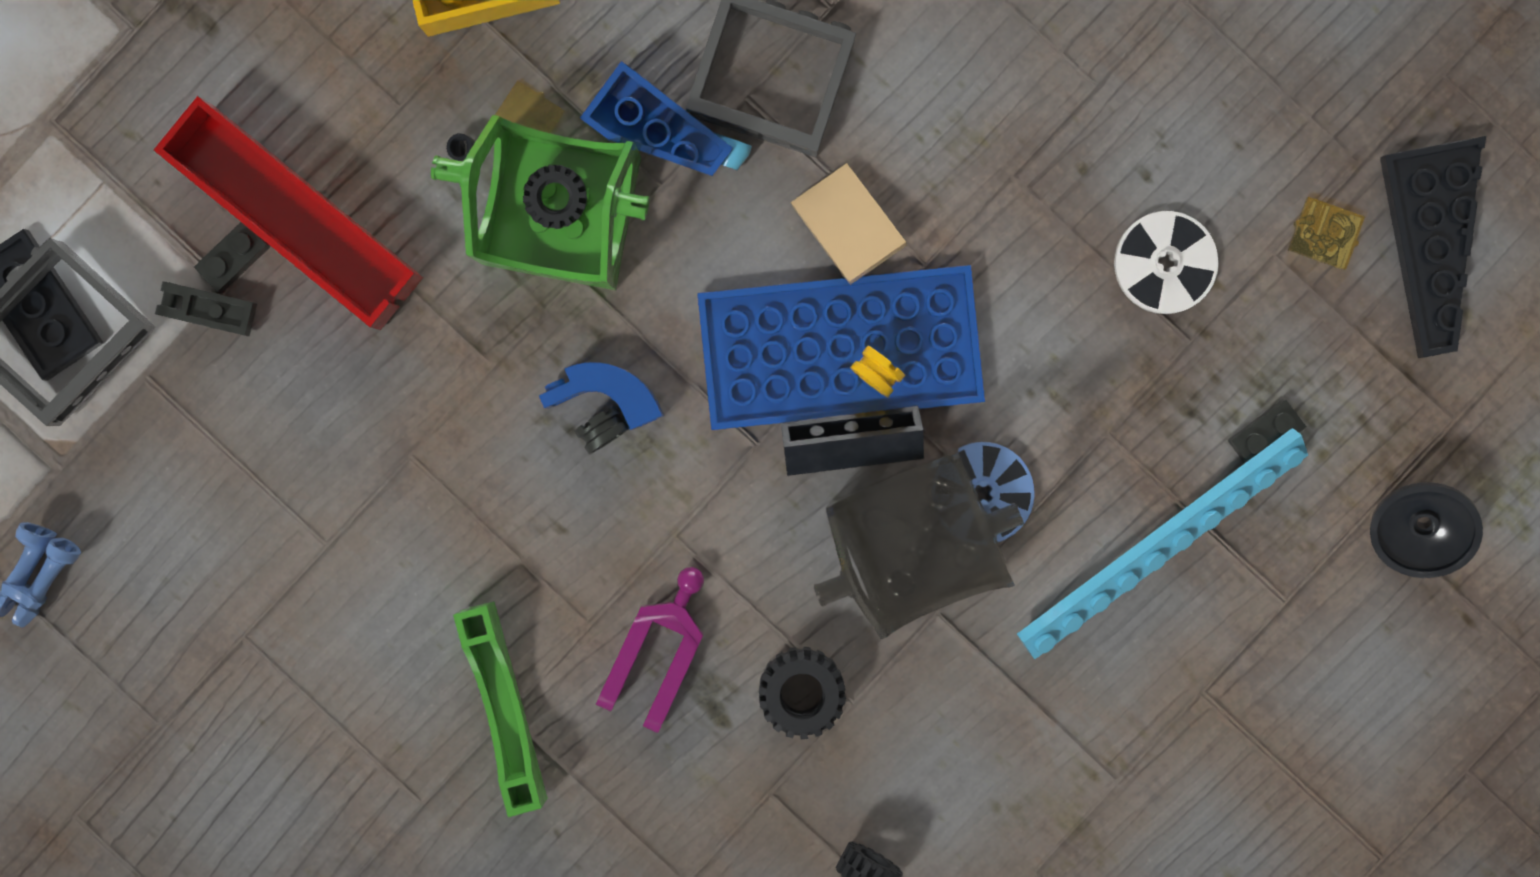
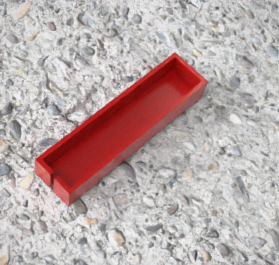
(288, 213)

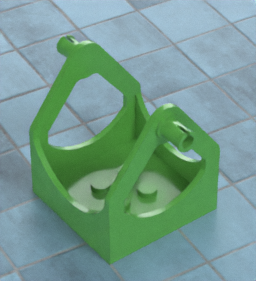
(509, 238)

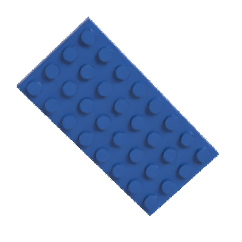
(791, 346)

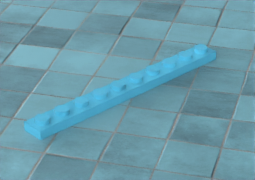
(1164, 543)

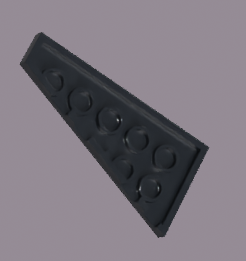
(1433, 228)

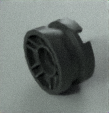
(601, 430)

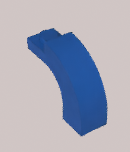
(627, 390)

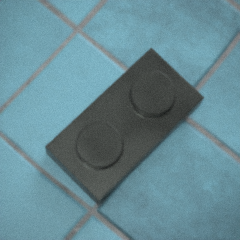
(231, 257)
(1266, 430)

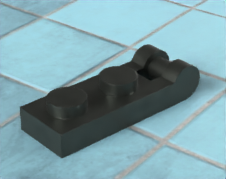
(207, 309)

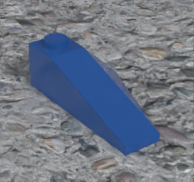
(640, 113)

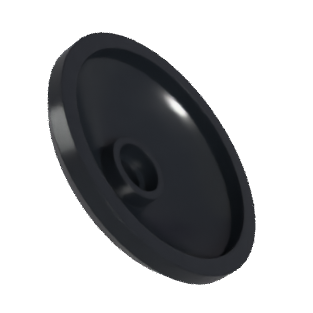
(1429, 547)

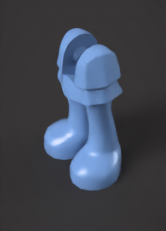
(15, 588)

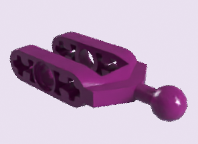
(674, 617)

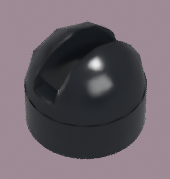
(456, 146)

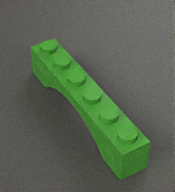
(512, 742)

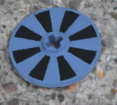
(1005, 475)

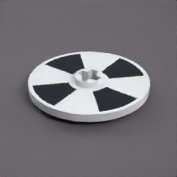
(1187, 246)

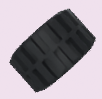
(802, 721)

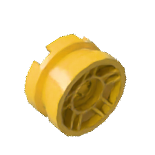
(877, 371)

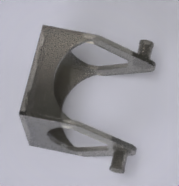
(916, 543)

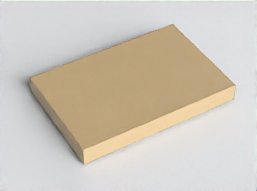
(848, 223)

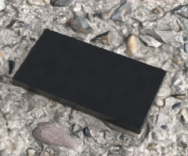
(48, 318)

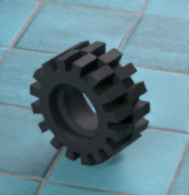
(535, 205)
(864, 862)

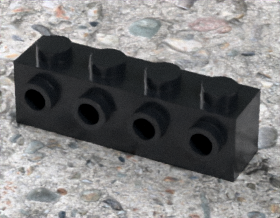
(853, 440)

